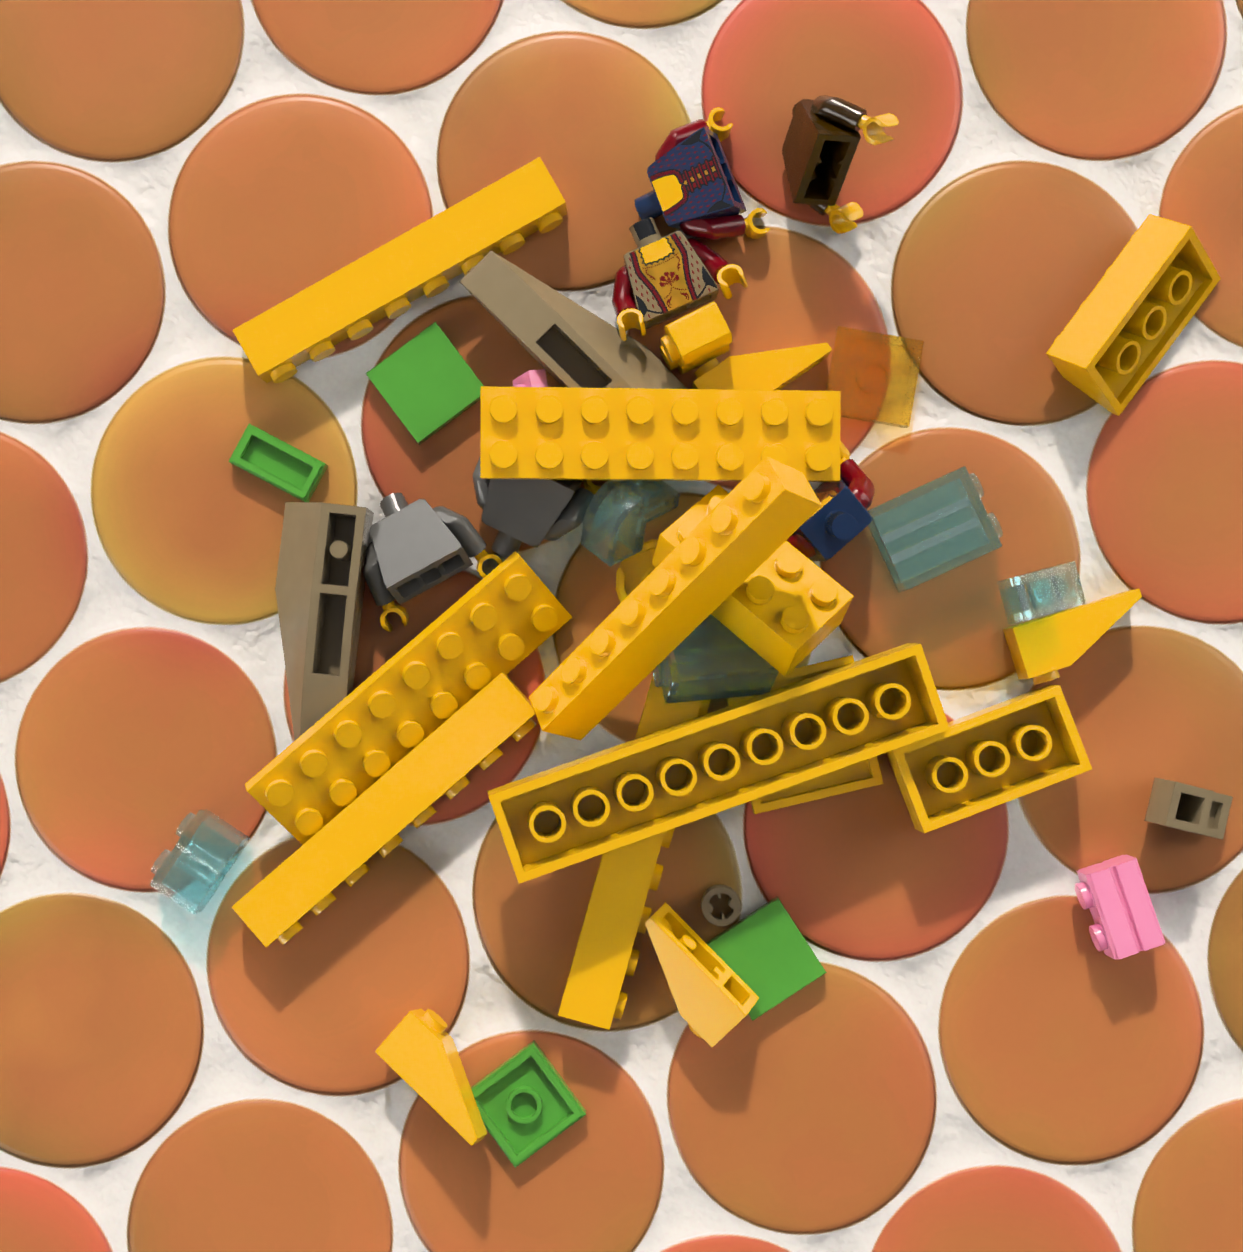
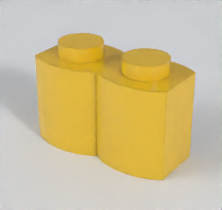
(695, 339)

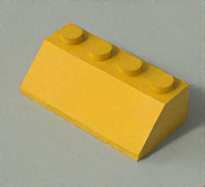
(1135, 313)

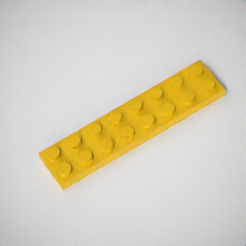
(656, 433)
(408, 698)

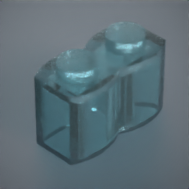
(198, 861)

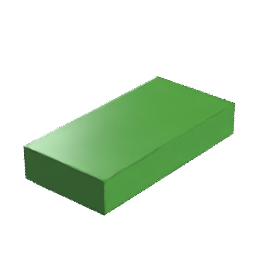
(278, 463)

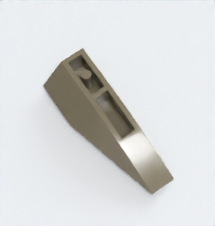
(561, 334)
(320, 603)

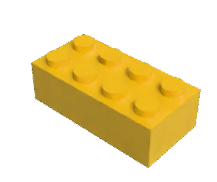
(781, 606)
(989, 758)

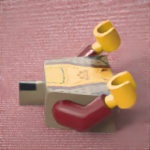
(667, 278)

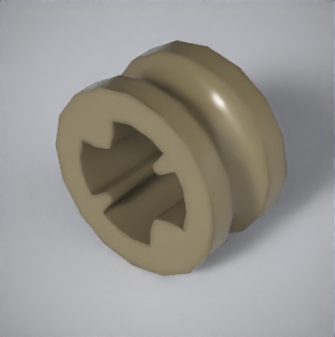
(733, 901)

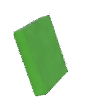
(426, 383)
(768, 955)
(526, 1103)

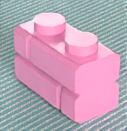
(1119, 907)

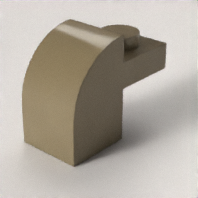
(1188, 808)

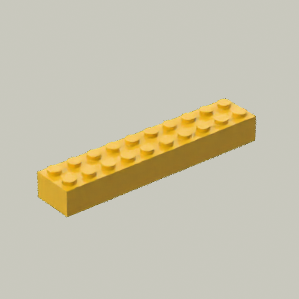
(717, 761)

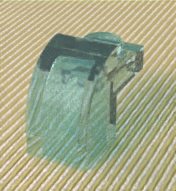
(619, 515)
(1041, 592)

